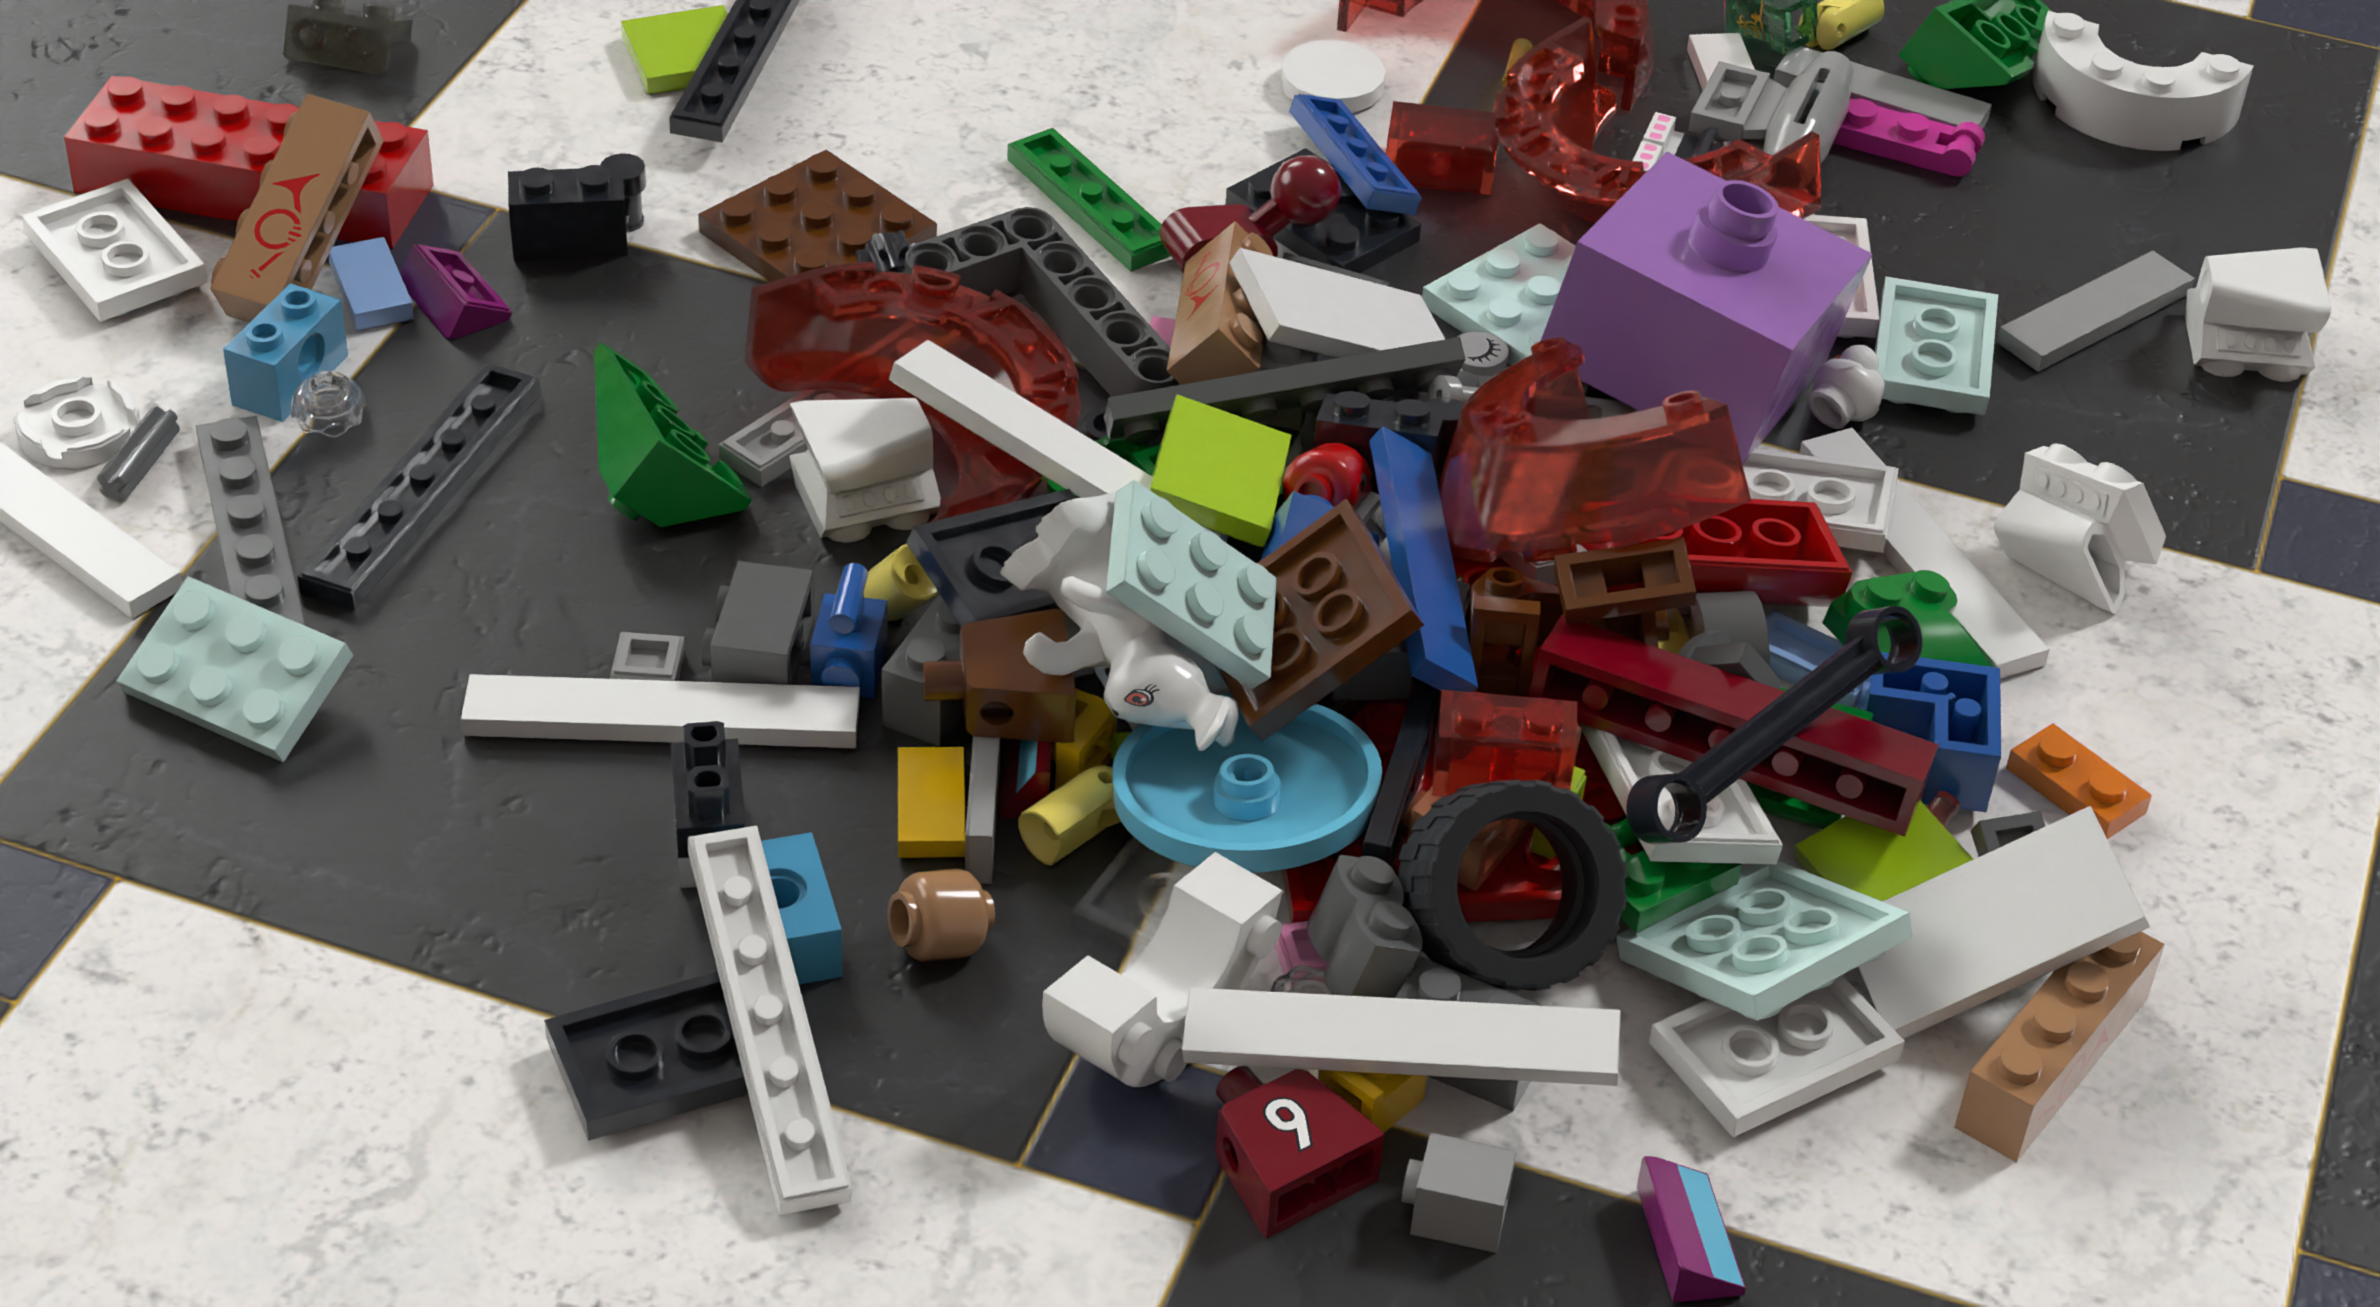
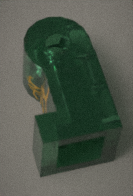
(1772, 22)

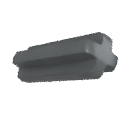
(138, 453)

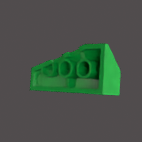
(1976, 43)
(651, 454)

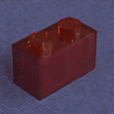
(1443, 146)
(1502, 740)

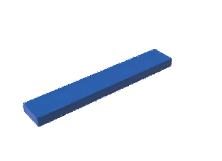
(1423, 562)

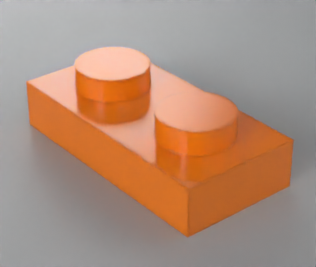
(2078, 779)

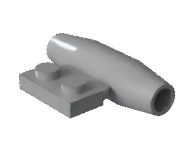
(1753, 106)

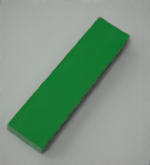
(1089, 198)

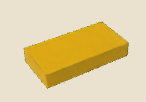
(931, 802)

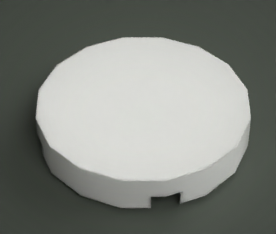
(1335, 72)
(76, 422)

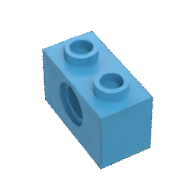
(282, 347)
(805, 907)

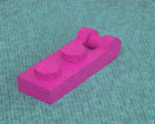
(1910, 138)

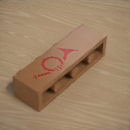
(298, 206)
(1214, 322)
(2055, 1044)

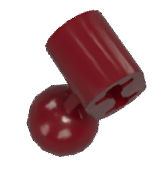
(1301, 193)

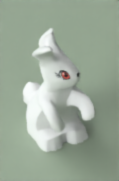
(1147, 675)

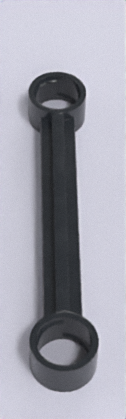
(1774, 725)

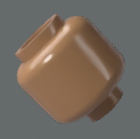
(940, 915)

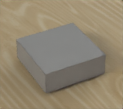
(648, 657)

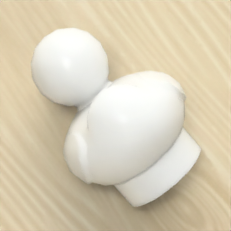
(1847, 388)

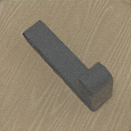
(1063, 285)

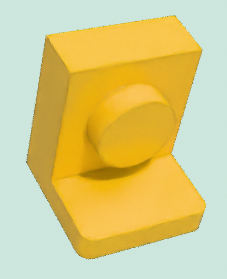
(1091, 739)

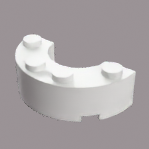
(2133, 101)
(1135, 1020)

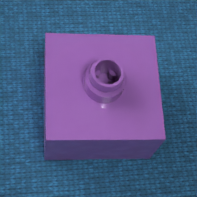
(1705, 294)

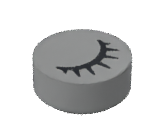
(1484, 353)

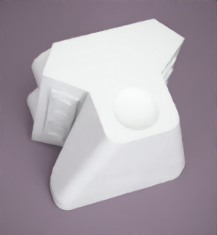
(2258, 313)
(864, 465)
(2080, 524)

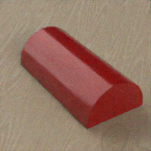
(1764, 548)

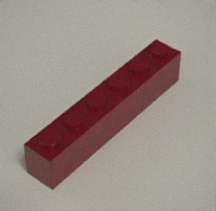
(1692, 706)

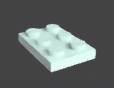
(1936, 345)
(1191, 584)
(235, 668)

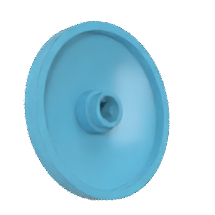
(1252, 801)

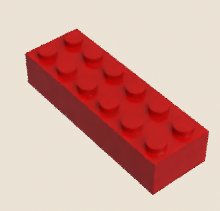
(209, 152)

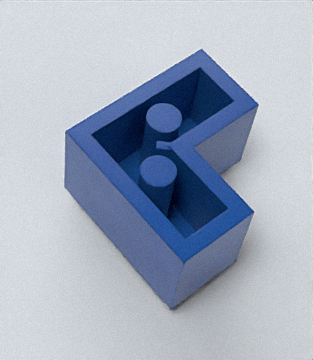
(1950, 707)

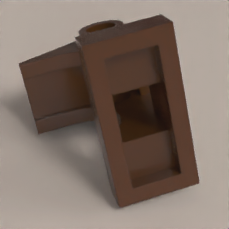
(1661, 583)
(1507, 616)

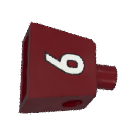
(1292, 1146)

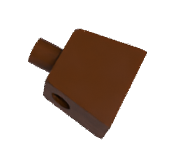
(1000, 687)

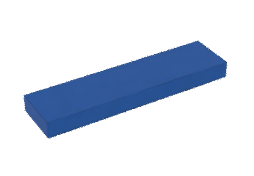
(1355, 154)

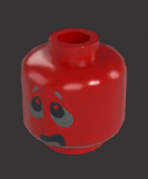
(1331, 473)

